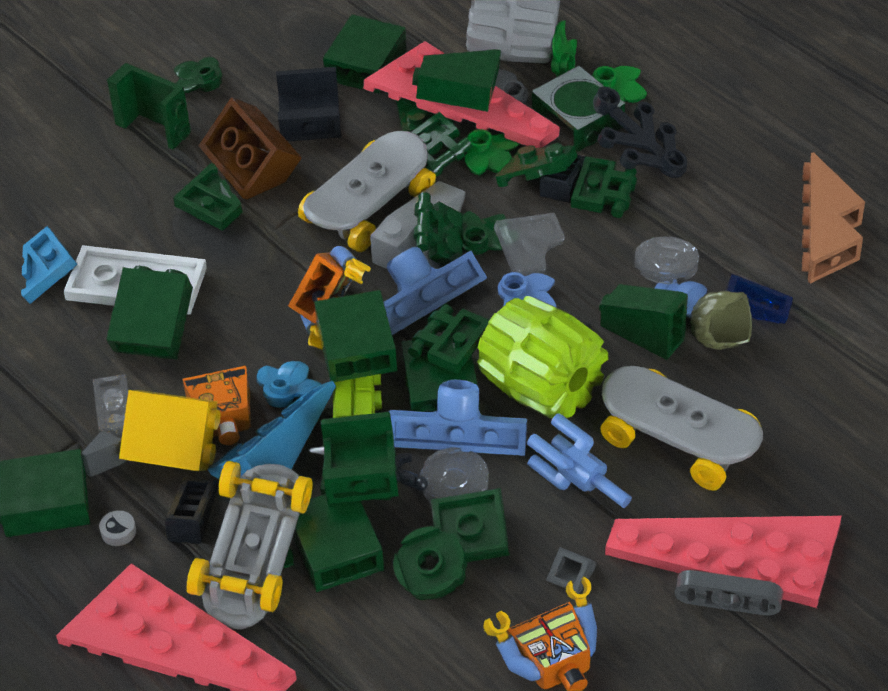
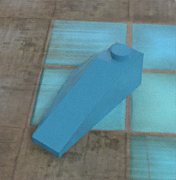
(281, 438)

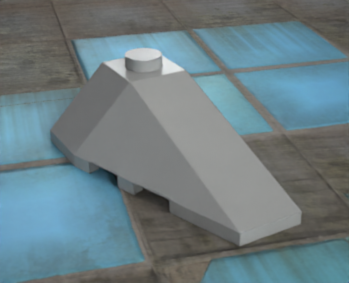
(397, 229)

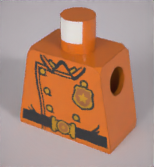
(231, 392)

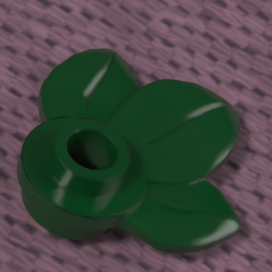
(200, 74)
(480, 234)

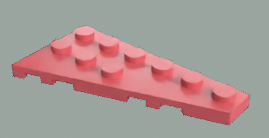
(504, 114)
(772, 549)
(171, 636)

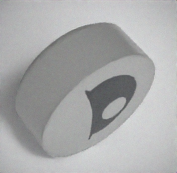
(117, 528)

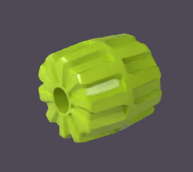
(541, 357)

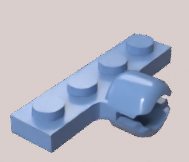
(426, 288)
(459, 425)

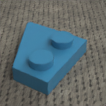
(44, 263)

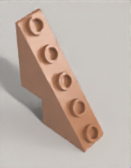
(830, 219)

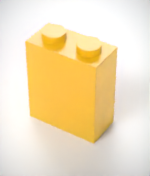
(169, 430)

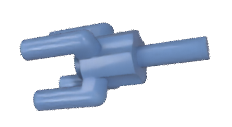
(573, 462)

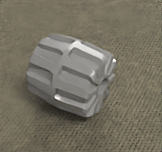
(515, 27)

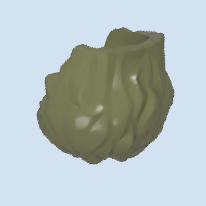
(722, 320)

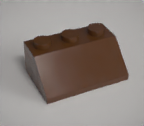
(249, 149)

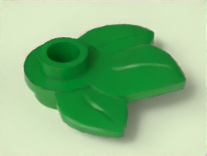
(563, 51)
(622, 80)
(488, 152)

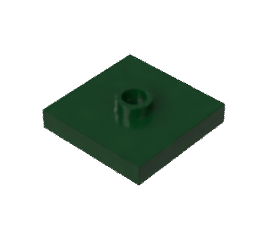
(476, 522)

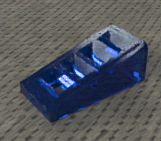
(757, 293)

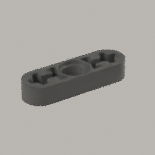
(750, 594)

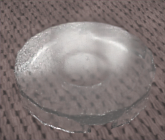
(666, 259)
(454, 473)

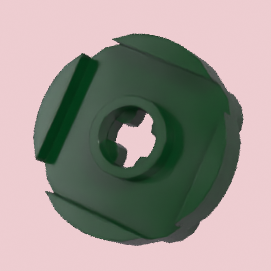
(448, 571)

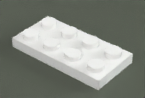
(100, 270)

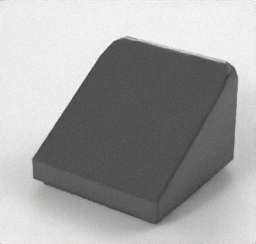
(102, 454)
(570, 567)

